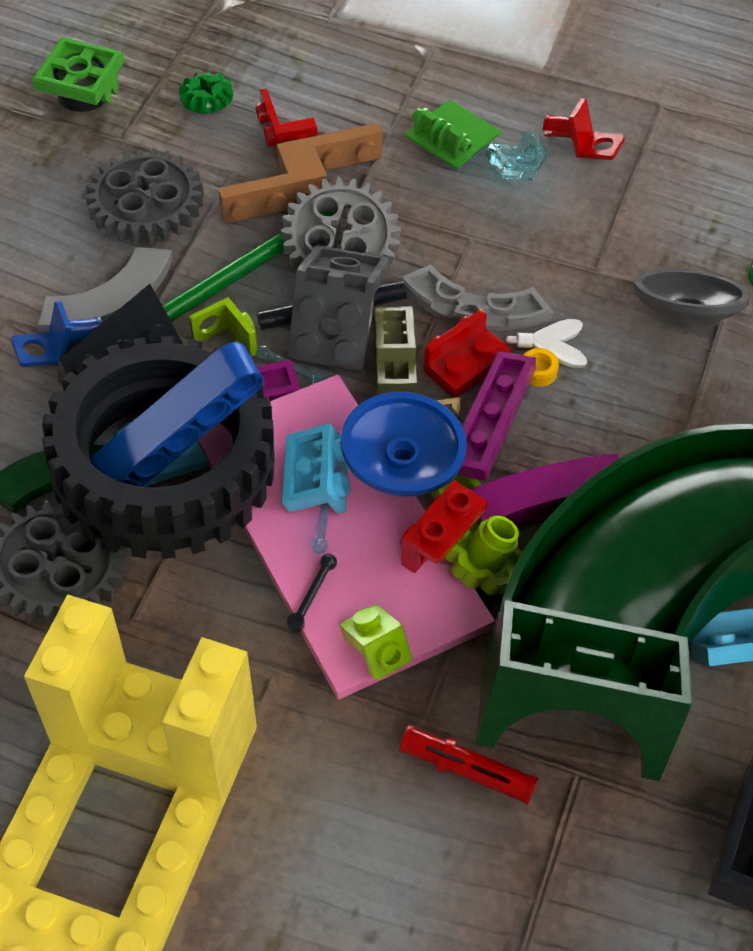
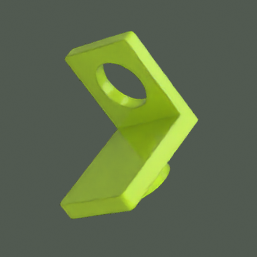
(228, 318)

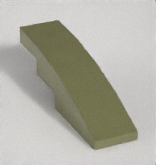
(395, 350)

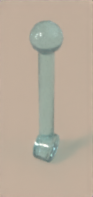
(263, 352)
(319, 544)

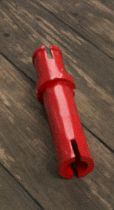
(417, 742)

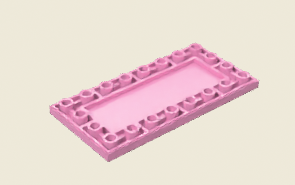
(365, 540)

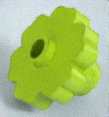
(486, 555)

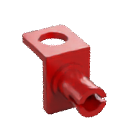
(580, 130)

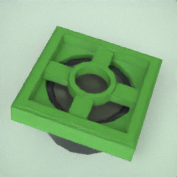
(78, 74)

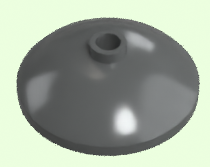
(691, 296)

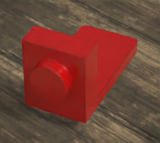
(281, 132)

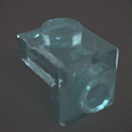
(518, 161)

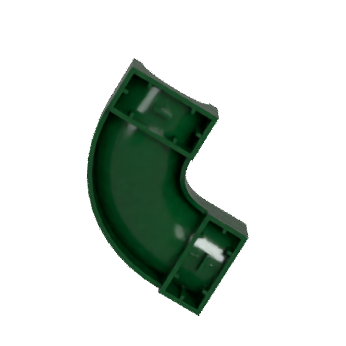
(623, 588)

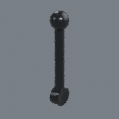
(296, 620)

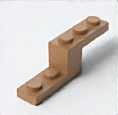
(300, 164)

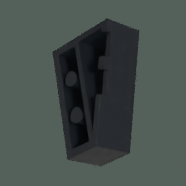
(137, 319)

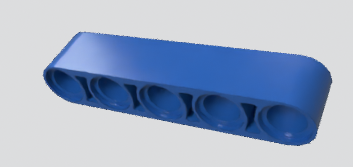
(180, 417)

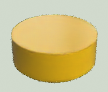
(546, 364)

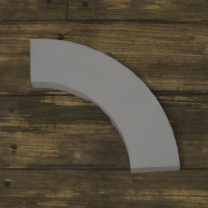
(143, 268)
(452, 303)

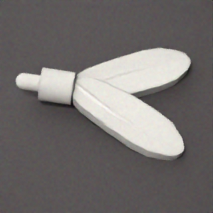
(553, 339)

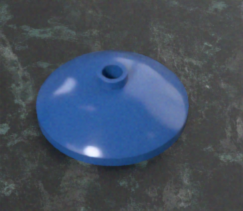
(407, 429)

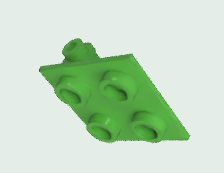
(451, 133)

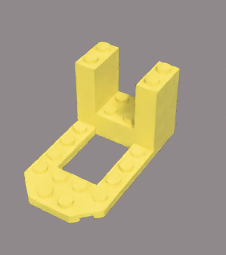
(139, 724)

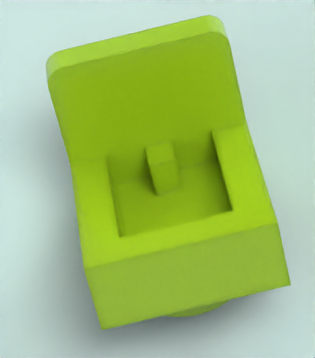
(378, 639)

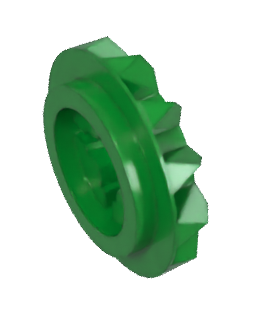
(201, 102)

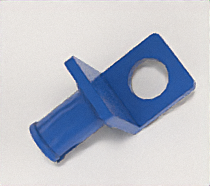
(60, 335)

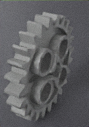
(307, 226)

